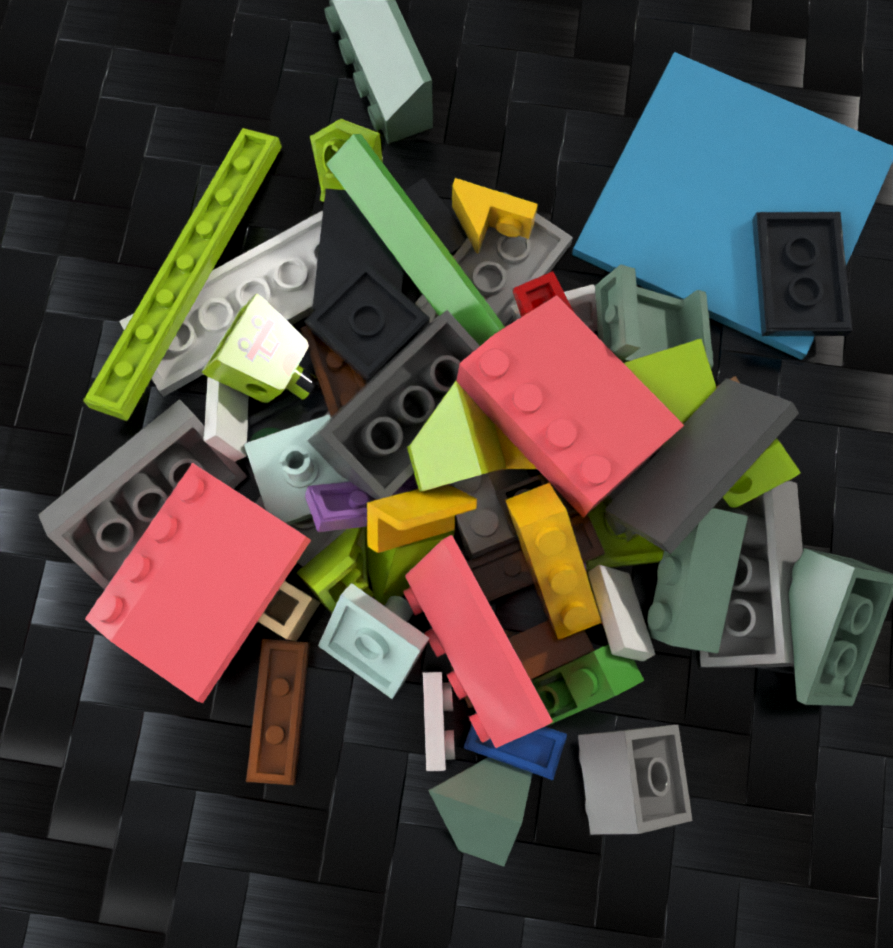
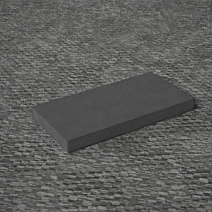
(701, 463)

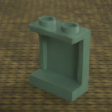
(644, 322)

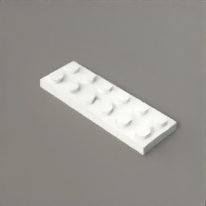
(276, 270)

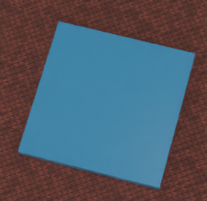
(701, 171)

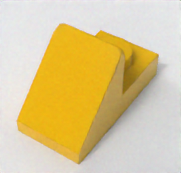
(484, 207)

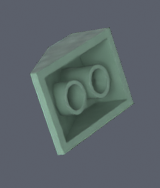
(835, 624)

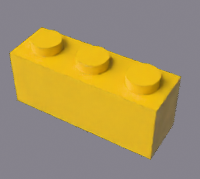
(554, 560)

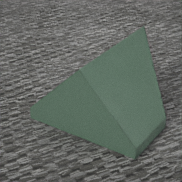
(484, 808)

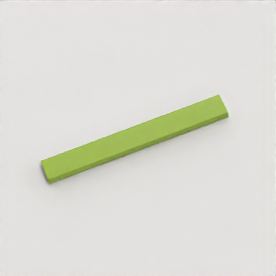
(182, 276)

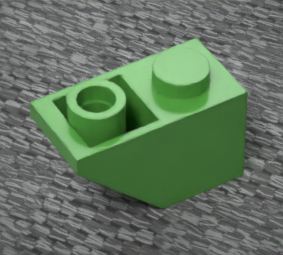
(586, 682)

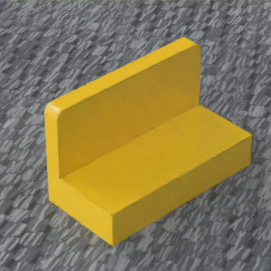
(414, 516)

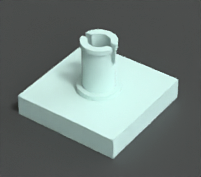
(285, 468)
(374, 638)

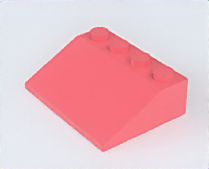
(567, 403)
(197, 582)
(475, 645)

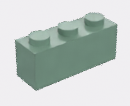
(698, 584)

